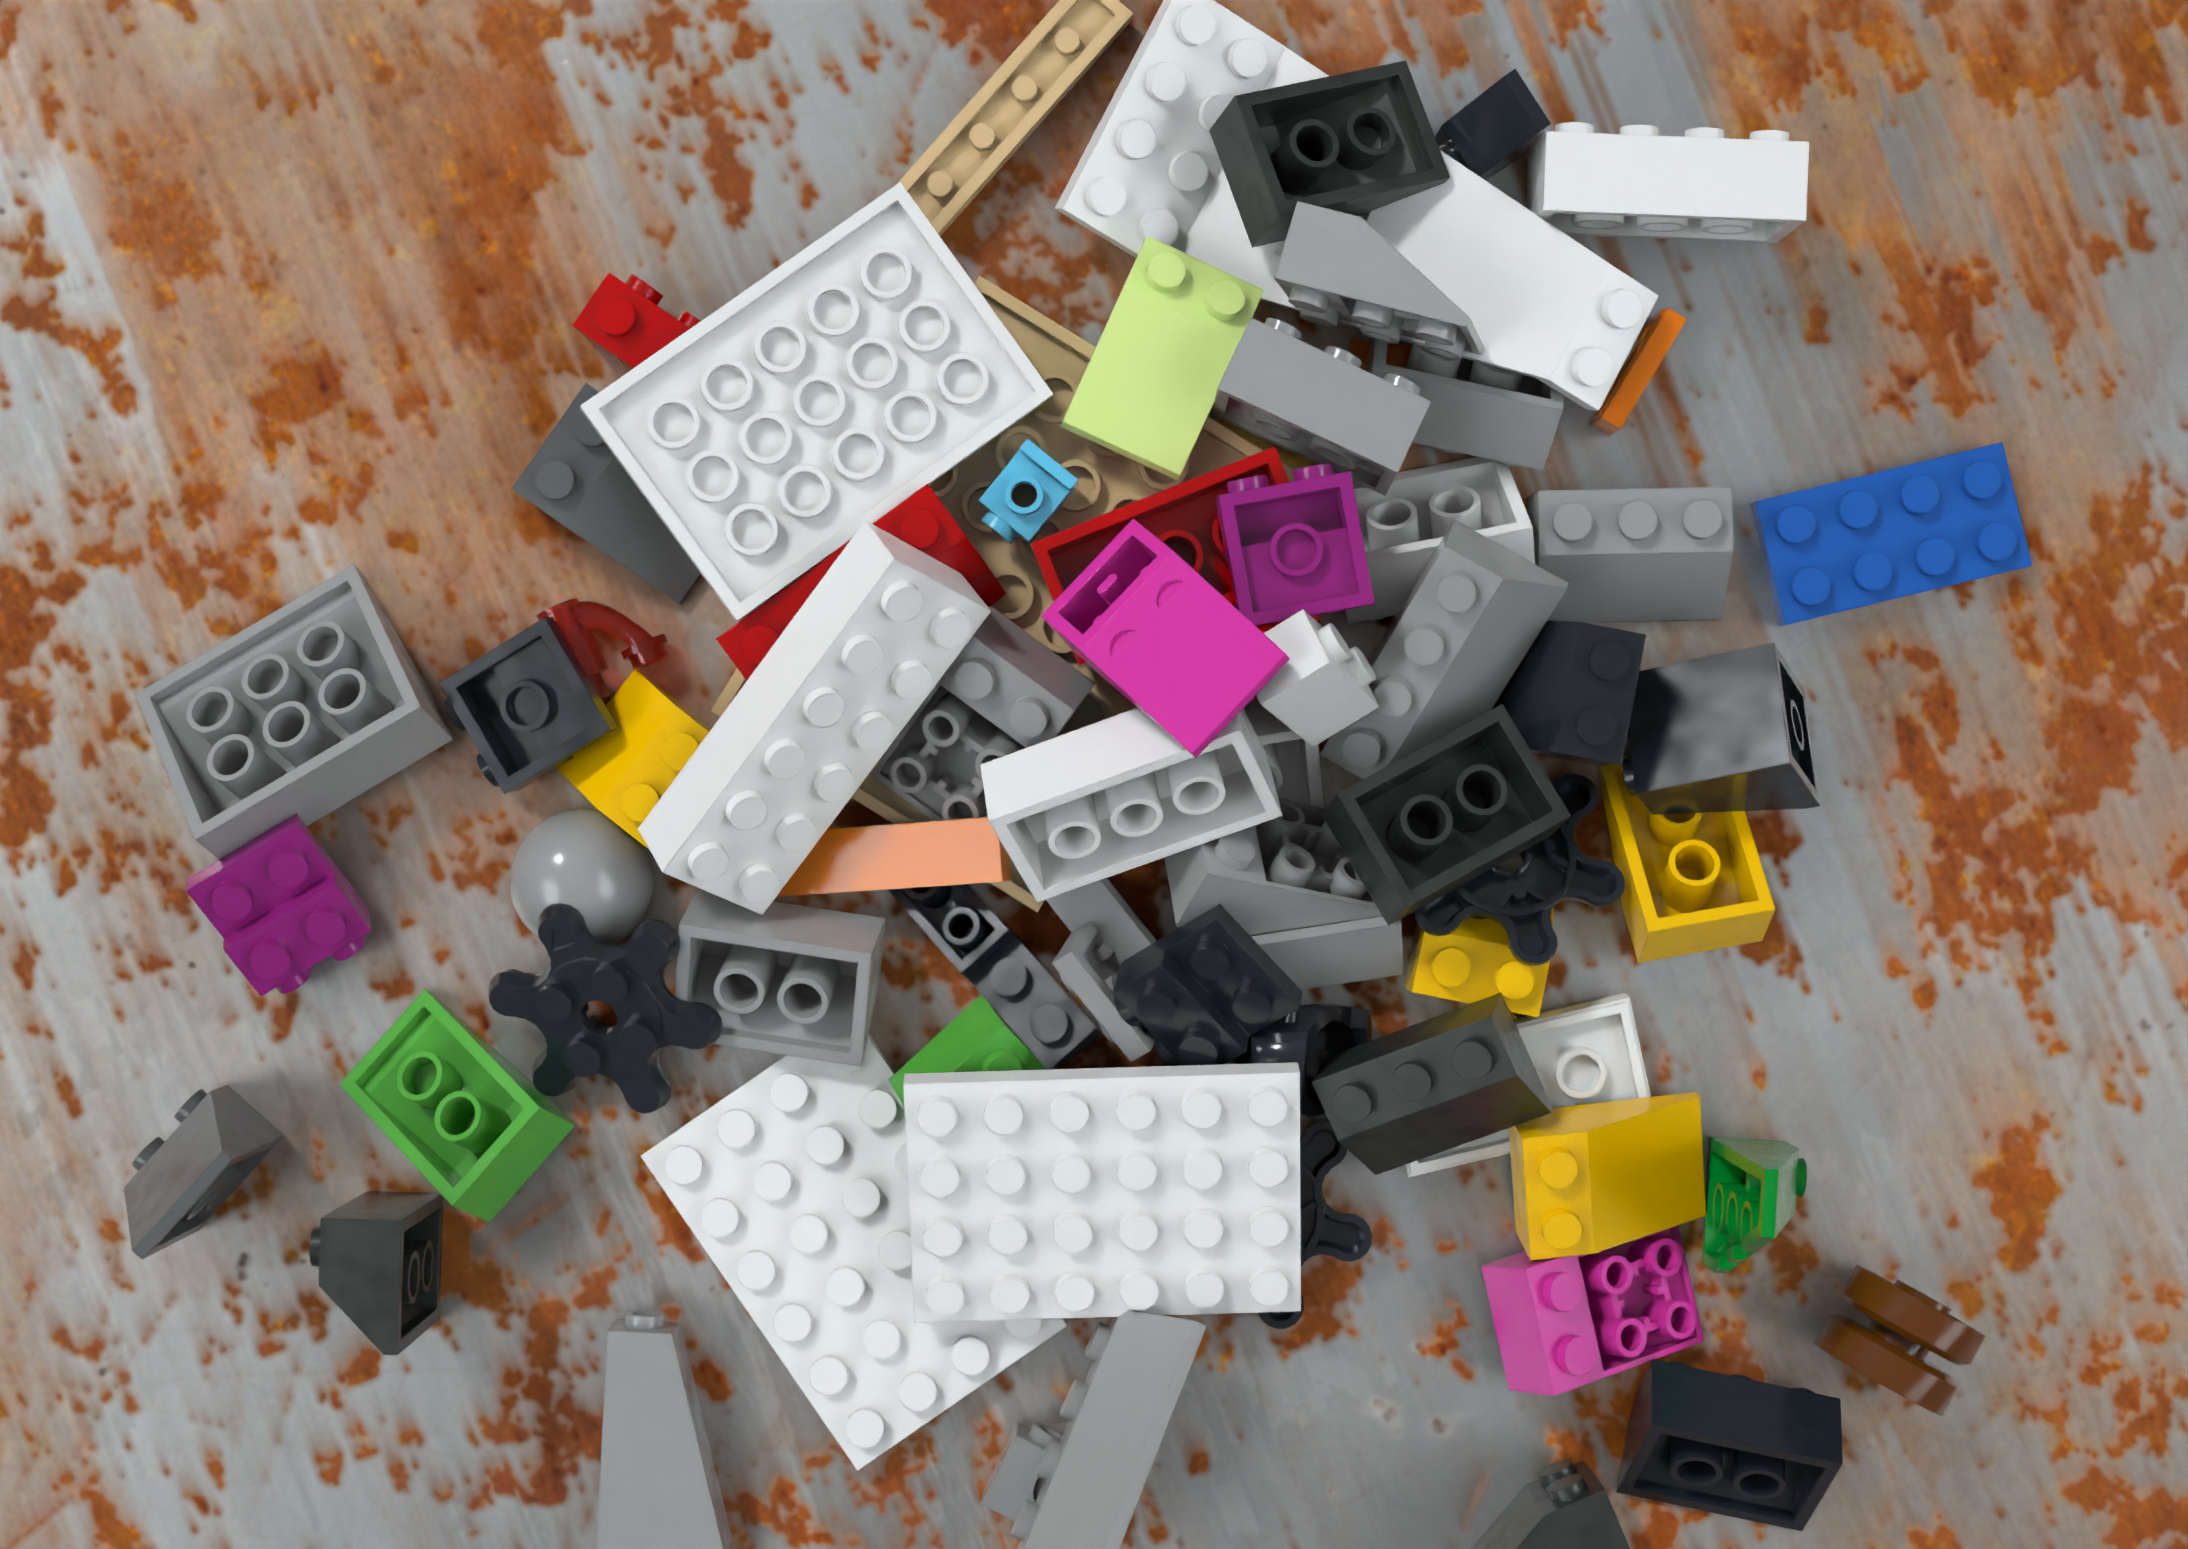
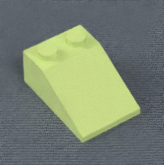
(1161, 358)

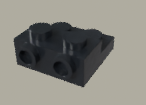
(526, 706)
(1204, 990)

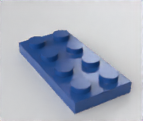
(1891, 534)

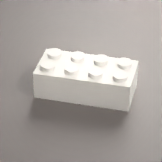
(1669, 184)
(1122, 798)

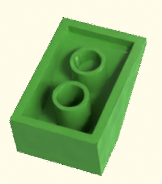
(456, 1107)

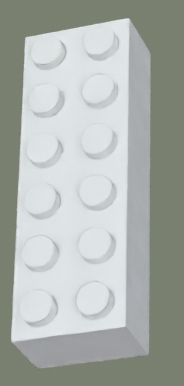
(813, 719)

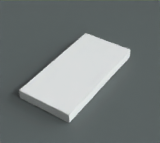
(1580, 1056)

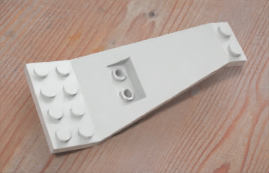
(1155, 173)

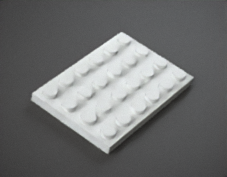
(816, 401)
(1104, 1191)
(808, 1221)

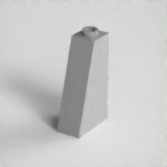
(655, 1448)

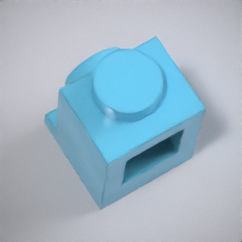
(1049, 480)

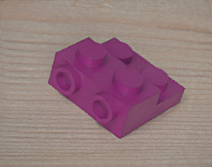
(1294, 545)
(281, 907)

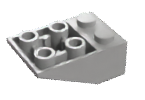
(1347, 271)
(989, 703)
(1271, 875)

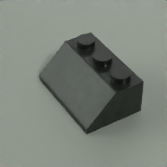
(1431, 1086)
(383, 1264)

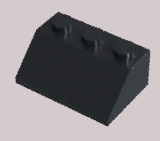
(1730, 1445)

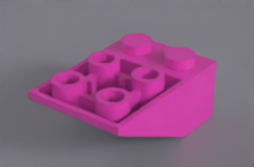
(1164, 638)
(1591, 1313)

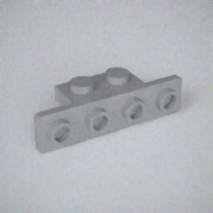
(1089, 962)

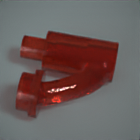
(578, 620)

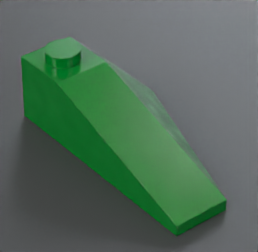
(1748, 1197)

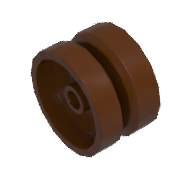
(1899, 1339)

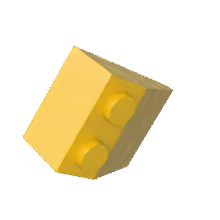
(1686, 876)
(1606, 1173)

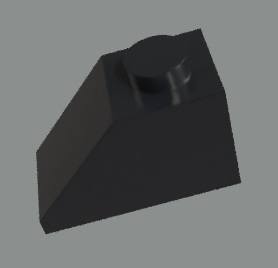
(1494, 127)

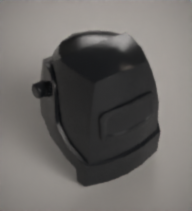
(1308, 1038)

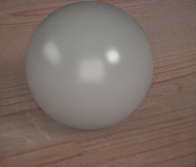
(586, 864)

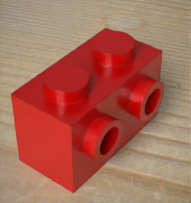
(628, 321)

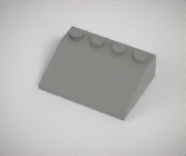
(292, 716)

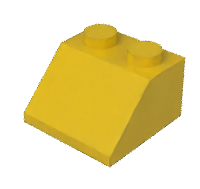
(641, 758)
(1474, 966)

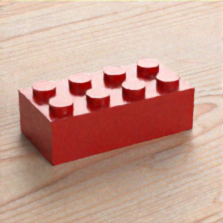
(1179, 517)

